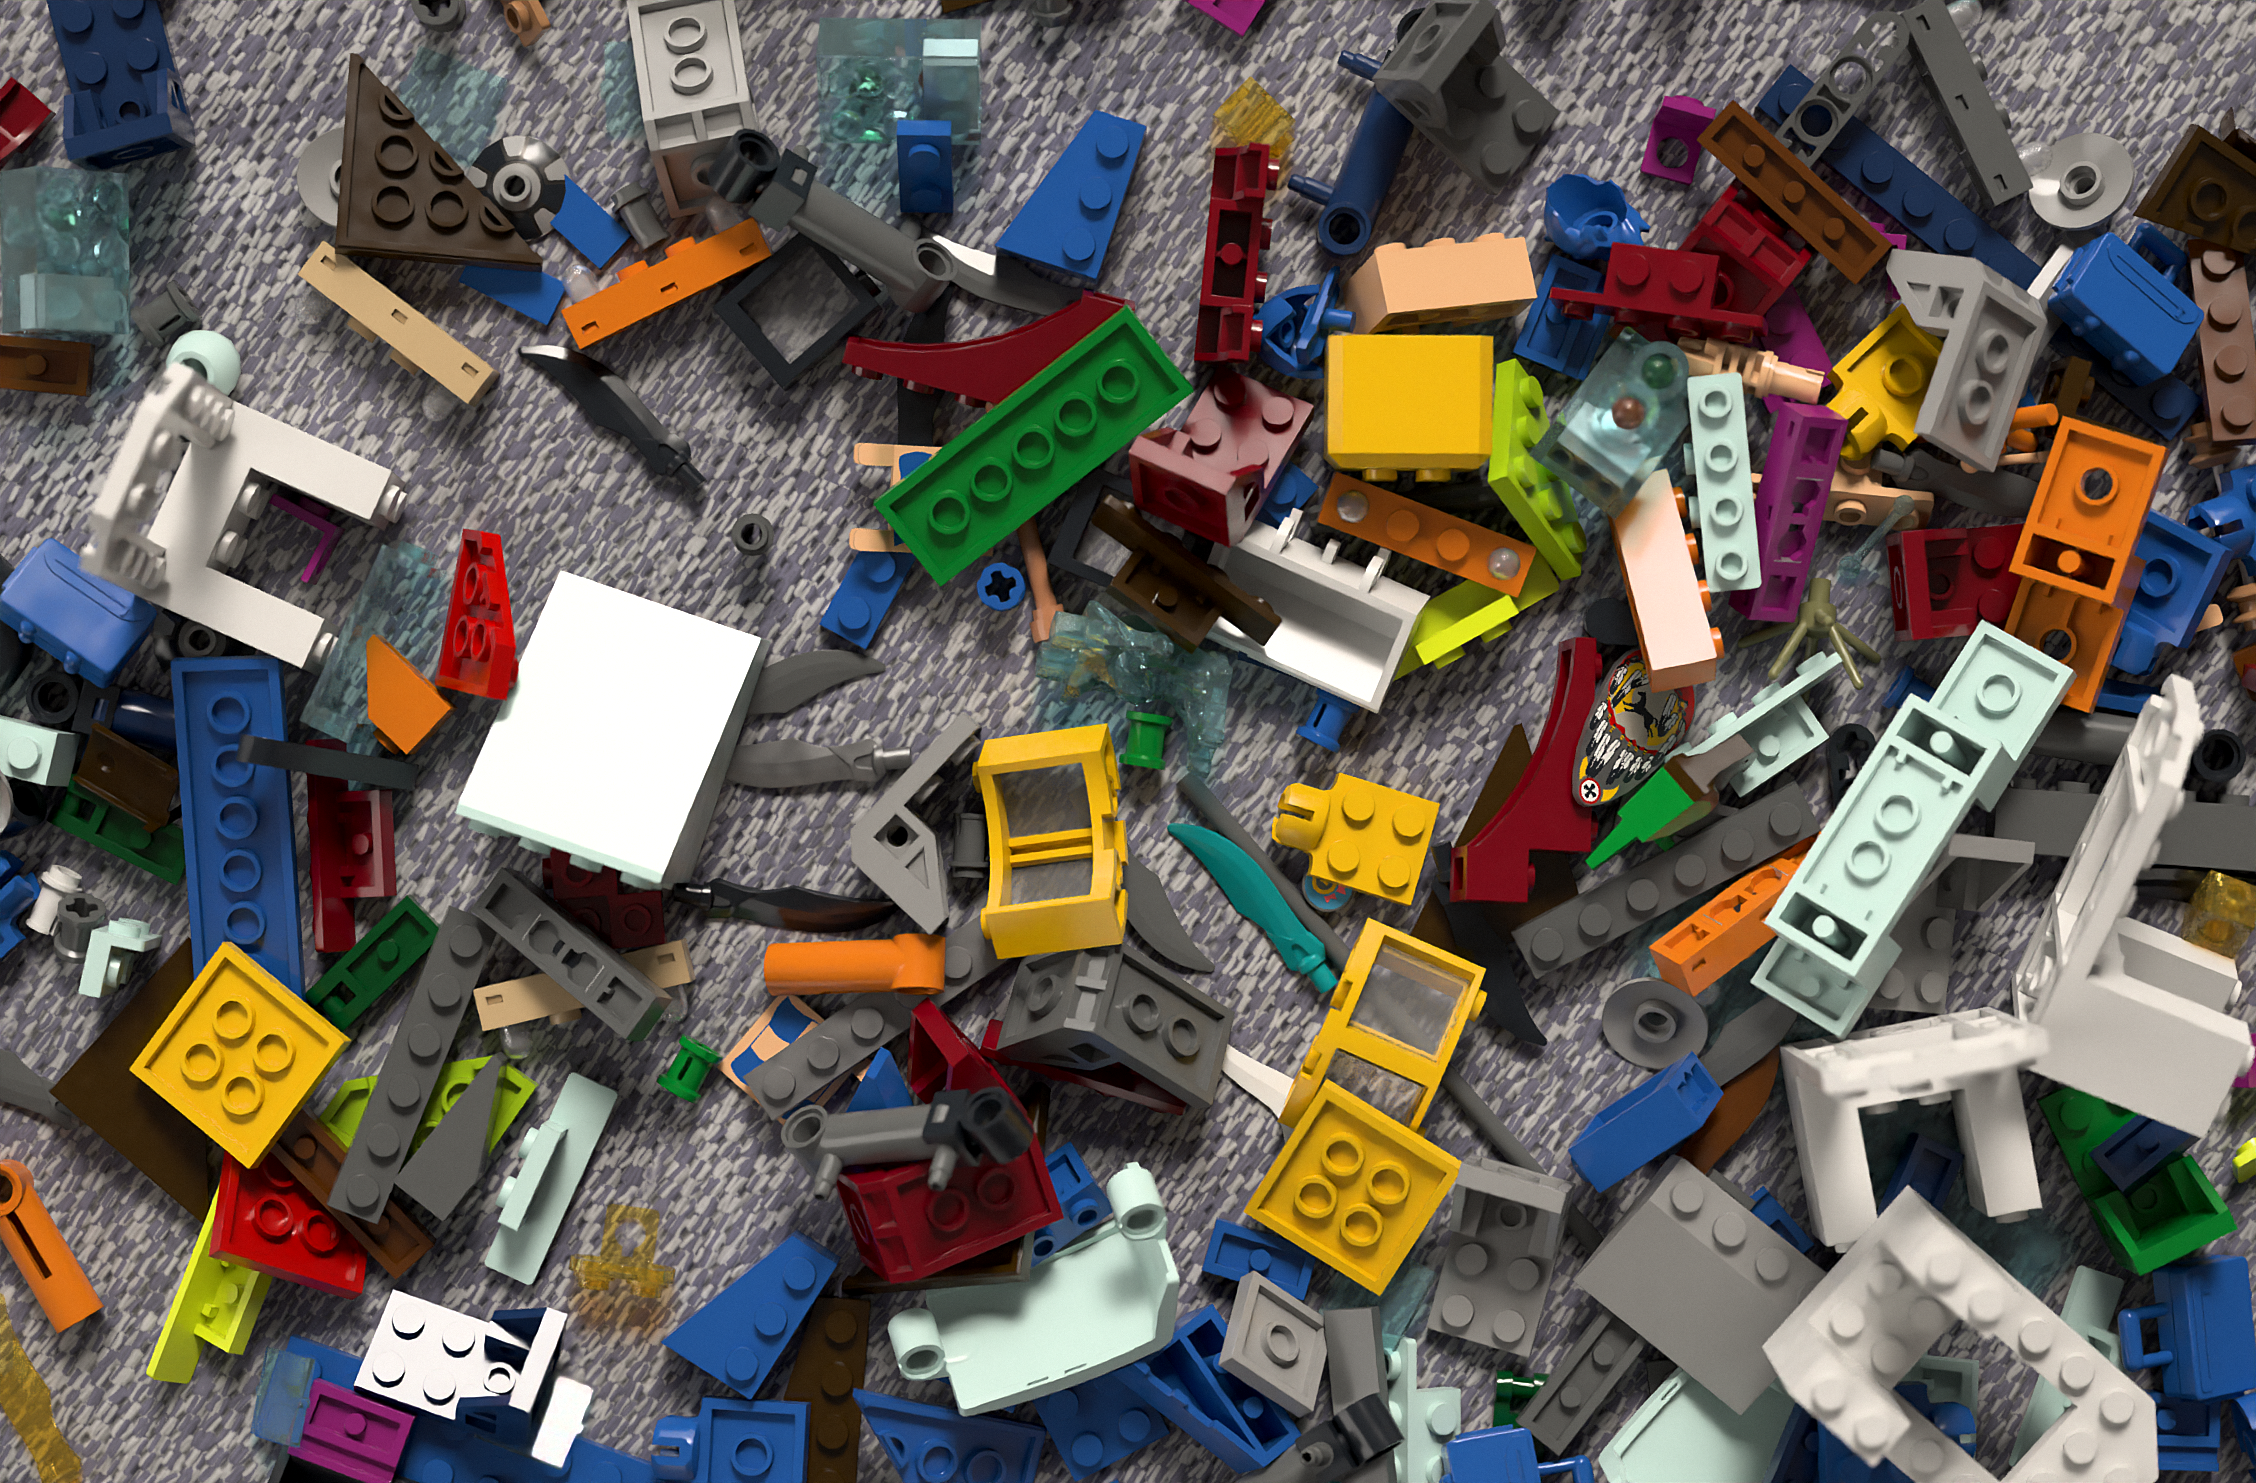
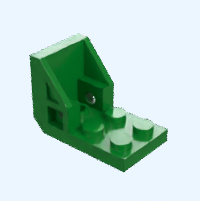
(2158, 1221)

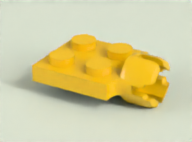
(1884, 384)
(1359, 835)

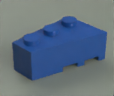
(1079, 202)
(754, 1317)
(1207, 1400)

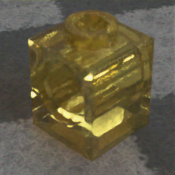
(1255, 117)
(2220, 914)

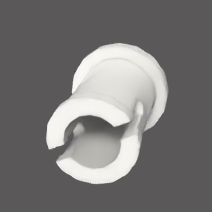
(58, 883)

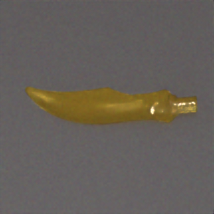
(29, 1408)

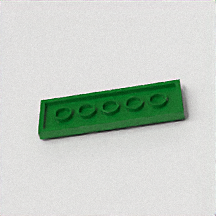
(1033, 445)

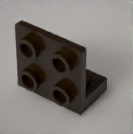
(2069, 388)

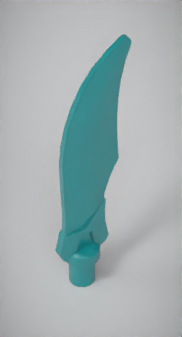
(1259, 900)

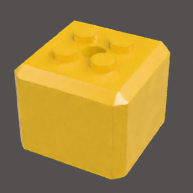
(1407, 405)

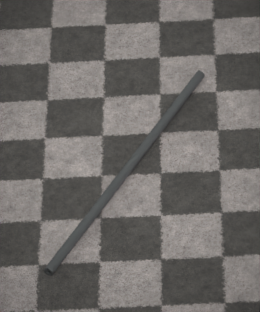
(1339, 954)

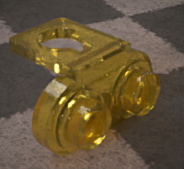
(645, 1277)

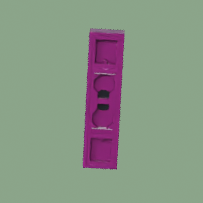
(1791, 507)

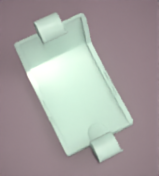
(1078, 1316)
(1695, 1437)

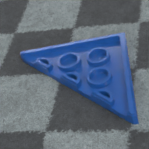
(942, 1446)

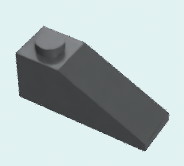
(456, 1152)

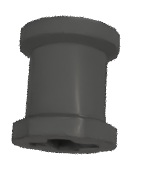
(447, 19)
(165, 314)
(78, 917)

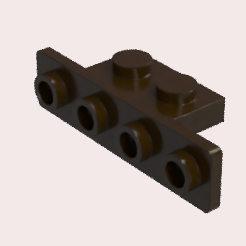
(1174, 586)

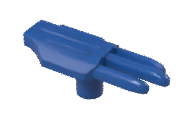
(1322, 319)

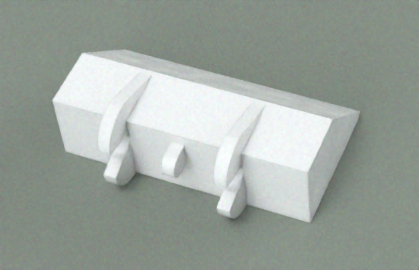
(1340, 621)

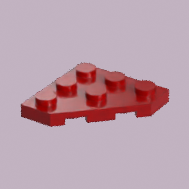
(479, 625)
(282, 1230)

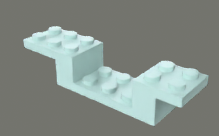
(1899, 820)

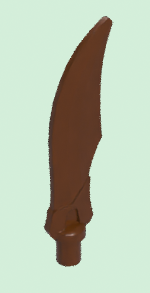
(1733, 1113)

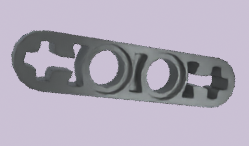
(1838, 103)

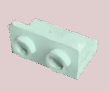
(107, 960)

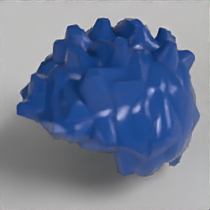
(1588, 216)

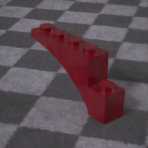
(985, 366)
(1541, 808)

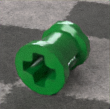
(1145, 740)
(689, 1069)

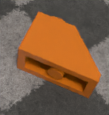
(402, 699)

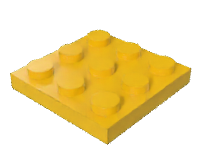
(240, 1055)
(1353, 1187)

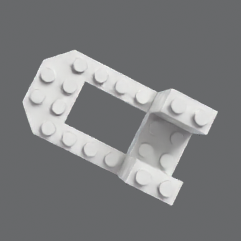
(211, 505)
(2121, 1000)
(1932, 1060)
(1894, 1302)

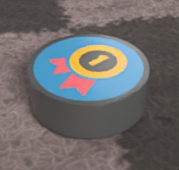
(1325, 895)

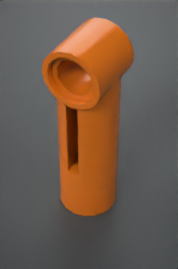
(899, 965)
(43, 1252)

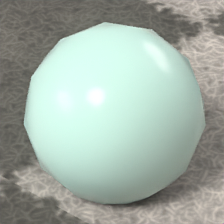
(209, 356)

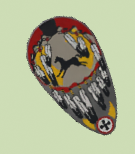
(1628, 732)

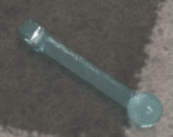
(1850, 565)

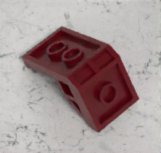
(1756, 253)
(1221, 460)
(1951, 580)
(947, 1057)
(915, 1231)

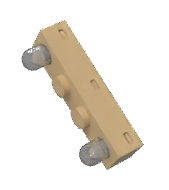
(384, 314)
(516, 1001)

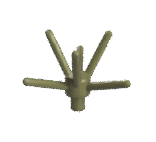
(1815, 621)

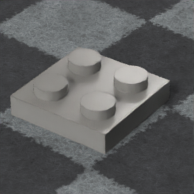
(1275, 1344)

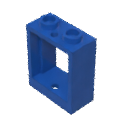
(1645, 1122)

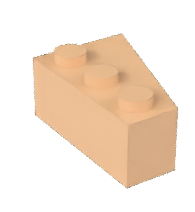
(1440, 284)

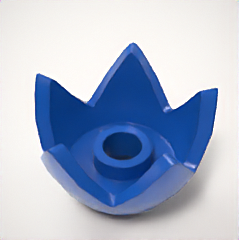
(1281, 328)

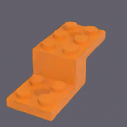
(2082, 550)

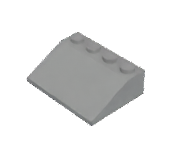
(1701, 1281)

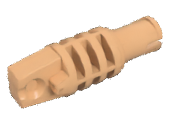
(1759, 370)

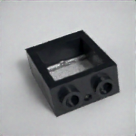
(803, 304)
(1099, 554)

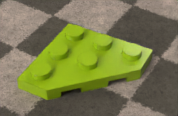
(1527, 488)
(348, 1104)

